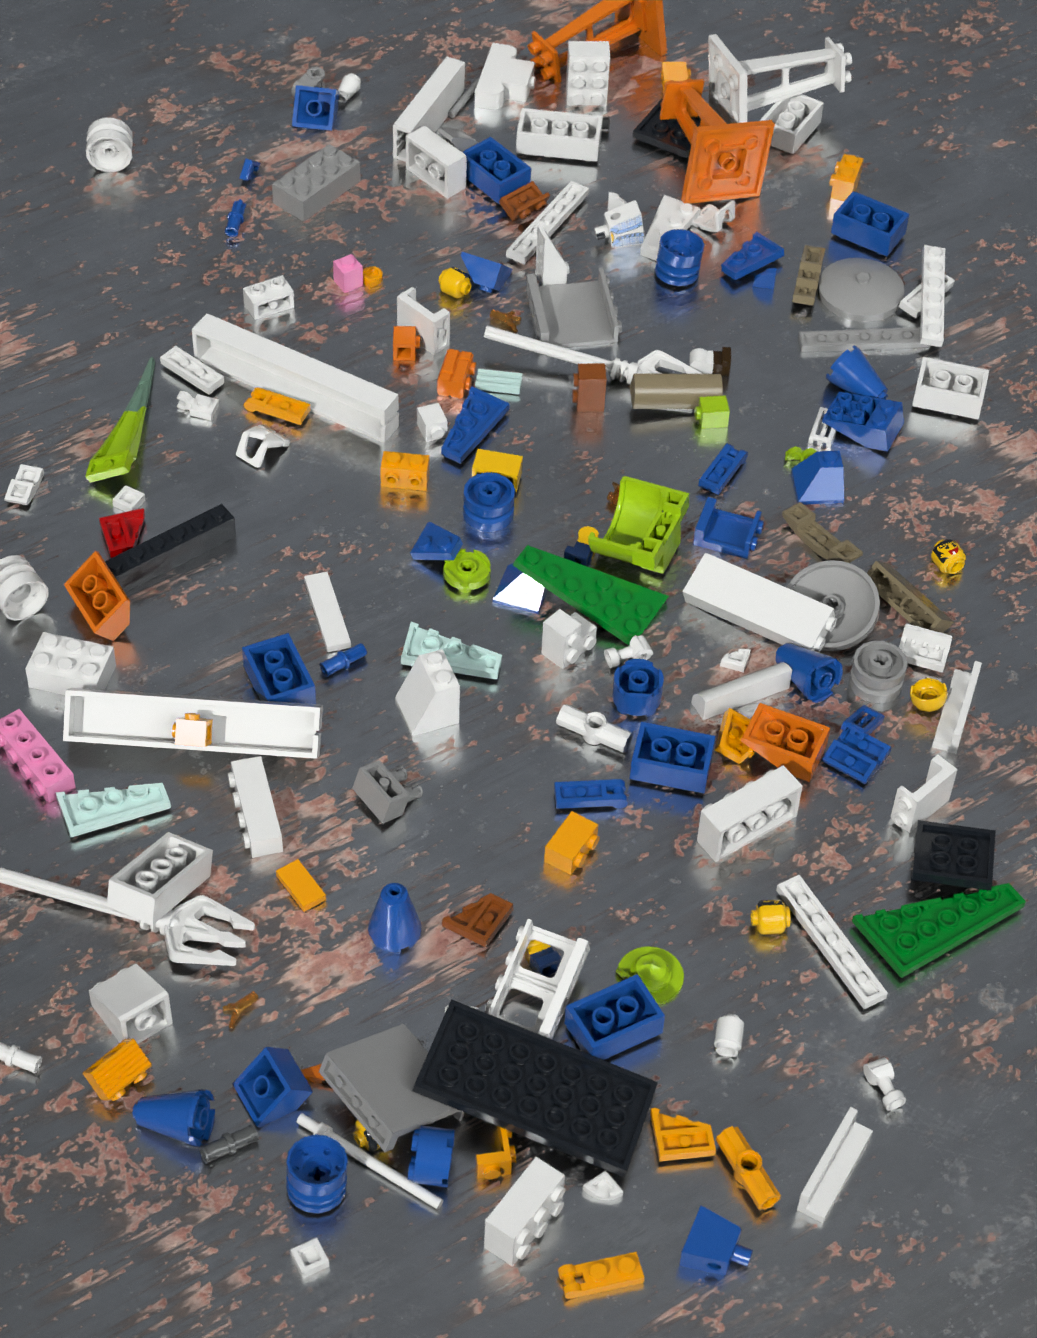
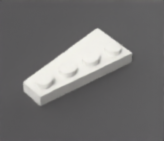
(669, 216)

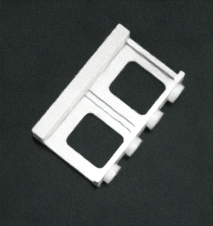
(553, 991)

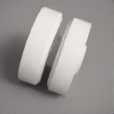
(109, 144)

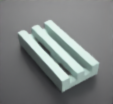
(498, 381)

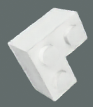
(567, 637)

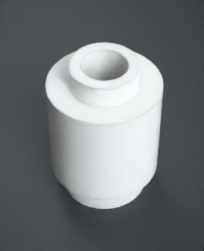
(729, 1035)

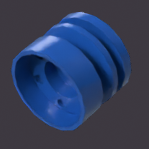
(679, 257)
(316, 1173)

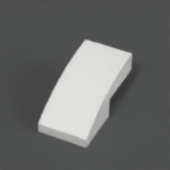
(25, 485)

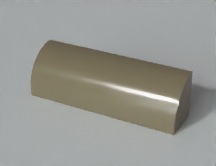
(673, 390)
(907, 599)

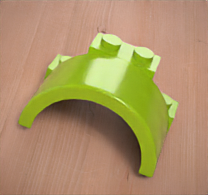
(644, 525)

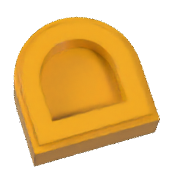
(372, 276)

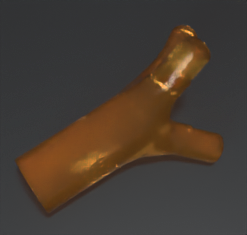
(508, 318)
(239, 1006)

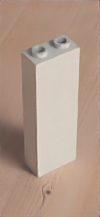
(430, 104)
(759, 604)

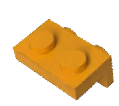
(730, 737)

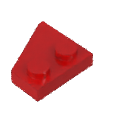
(122, 530)

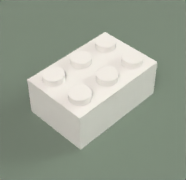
(587, 73)
(794, 121)
(436, 162)
(950, 388)
(69, 663)
(524, 1212)

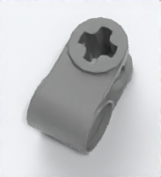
(311, 78)

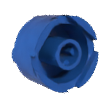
(637, 688)
(432, 1156)

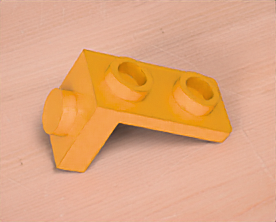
(497, 1163)

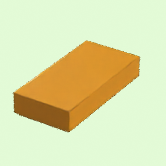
(300, 885)

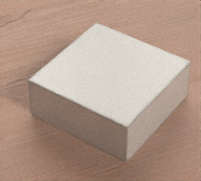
(128, 499)
(309, 1258)

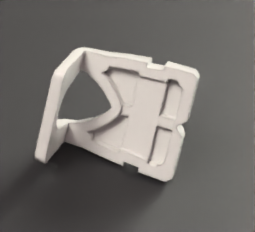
(711, 218)
(270, 439)

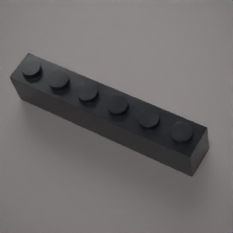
(173, 547)

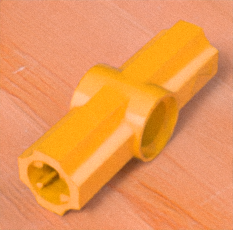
(756, 1180)

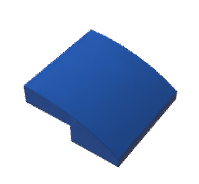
(856, 756)

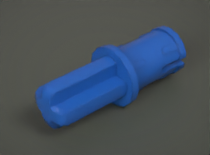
(235, 218)
(342, 660)

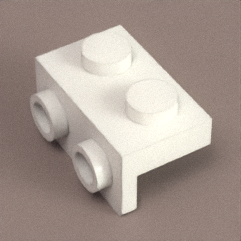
(925, 647)

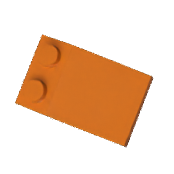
(787, 740)

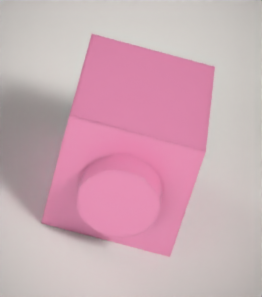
(348, 273)

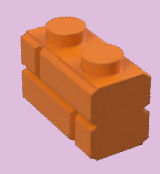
(455, 373)

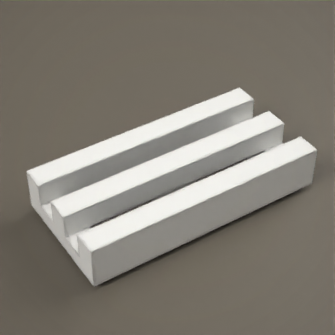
(821, 438)

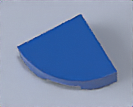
(248, 168)
(765, 279)

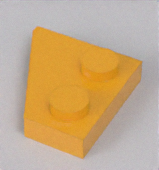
(680, 1137)

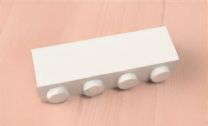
(256, 807)

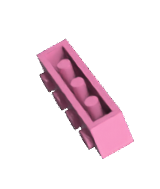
(34, 756)

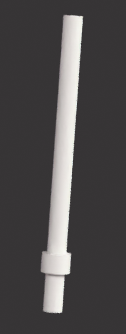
(371, 1162)

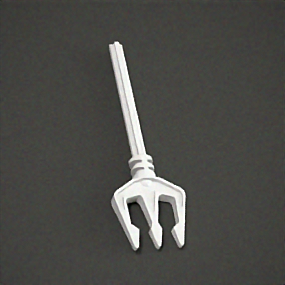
(614, 368)
(176, 925)

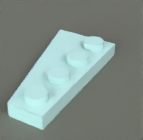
(462, 658)
(105, 808)

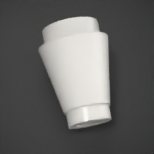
(348, 87)

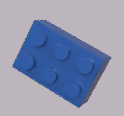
(495, 169)
(870, 223)
(278, 671)
(672, 757)
(614, 1018)

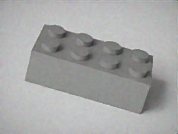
(316, 182)

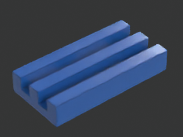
(863, 732)

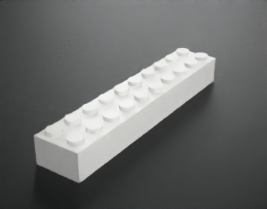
(295, 375)
(149, 720)

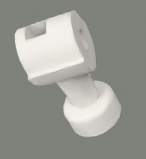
(637, 649)
(881, 1073)

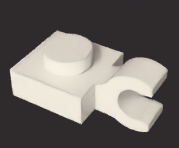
(199, 407)

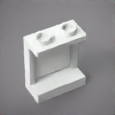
(432, 328)
(925, 801)

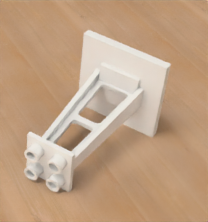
(729, 77)

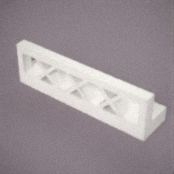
(956, 709)
(834, 1168)

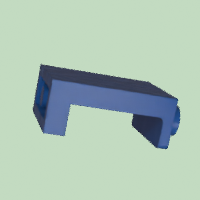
(727, 531)

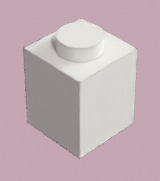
(432, 422)

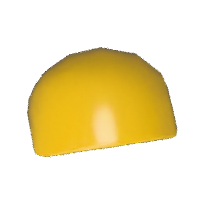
(928, 694)

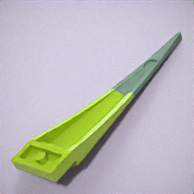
(122, 444)

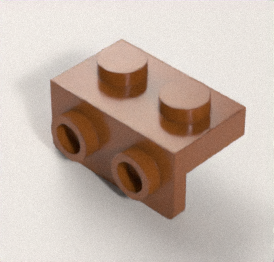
(524, 201)

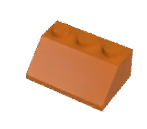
(100, 597)

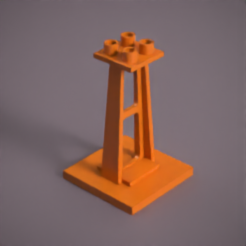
(635, 16)
(723, 157)

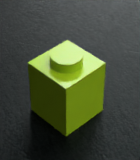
(712, 412)

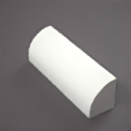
(742, 690)

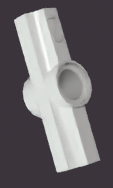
(594, 728)

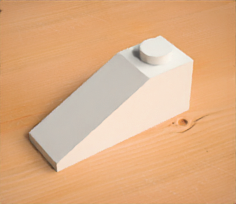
(550, 265)

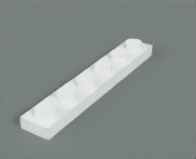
(550, 219)
(932, 296)
(832, 942)

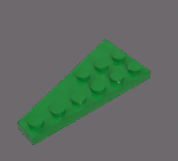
(605, 599)
(934, 926)

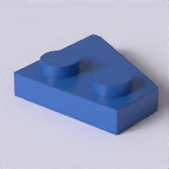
(436, 544)

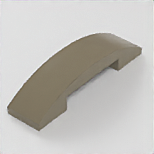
(817, 538)

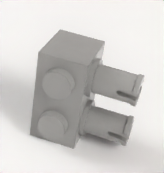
(383, 792)

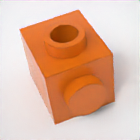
(405, 343)

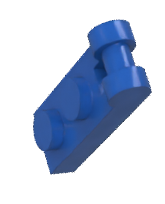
(722, 469)
(590, 794)

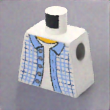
(622, 226)

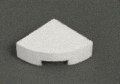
(615, 201)
(736, 660)
(603, 1187)

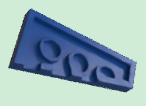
(477, 418)

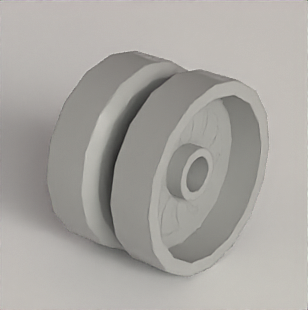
(878, 672)

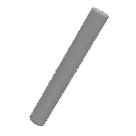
(463, 99)

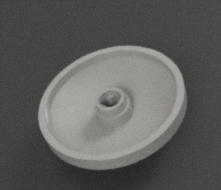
(860, 289)
(848, 592)

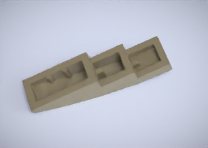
(808, 275)

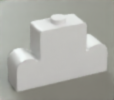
(504, 78)

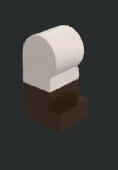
(711, 361)

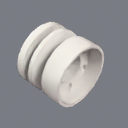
(20, 588)

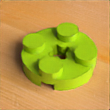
(467, 580)

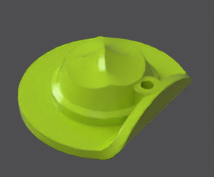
(657, 969)

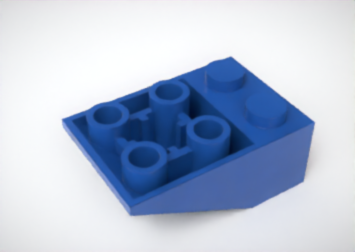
(866, 419)

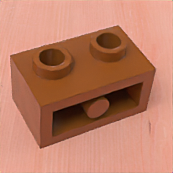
(590, 387)

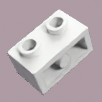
(268, 297)

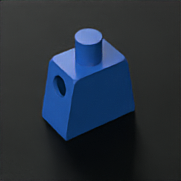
(713, 1244)

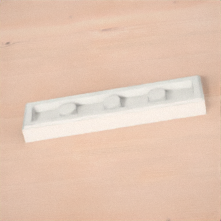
(327, 612)

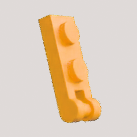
(277, 405)
(601, 1275)

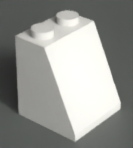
(429, 694)
(132, 1004)

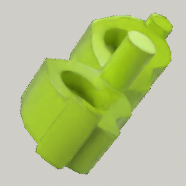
(798, 454)

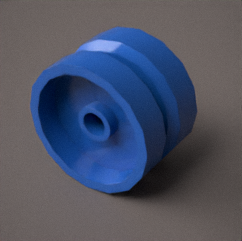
(488, 502)

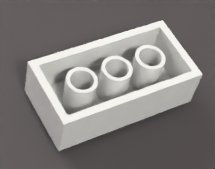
(559, 134)
(749, 813)
(159, 878)

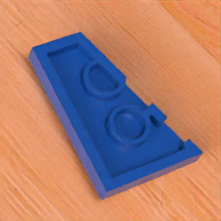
(752, 256)

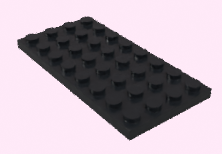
(536, 1087)

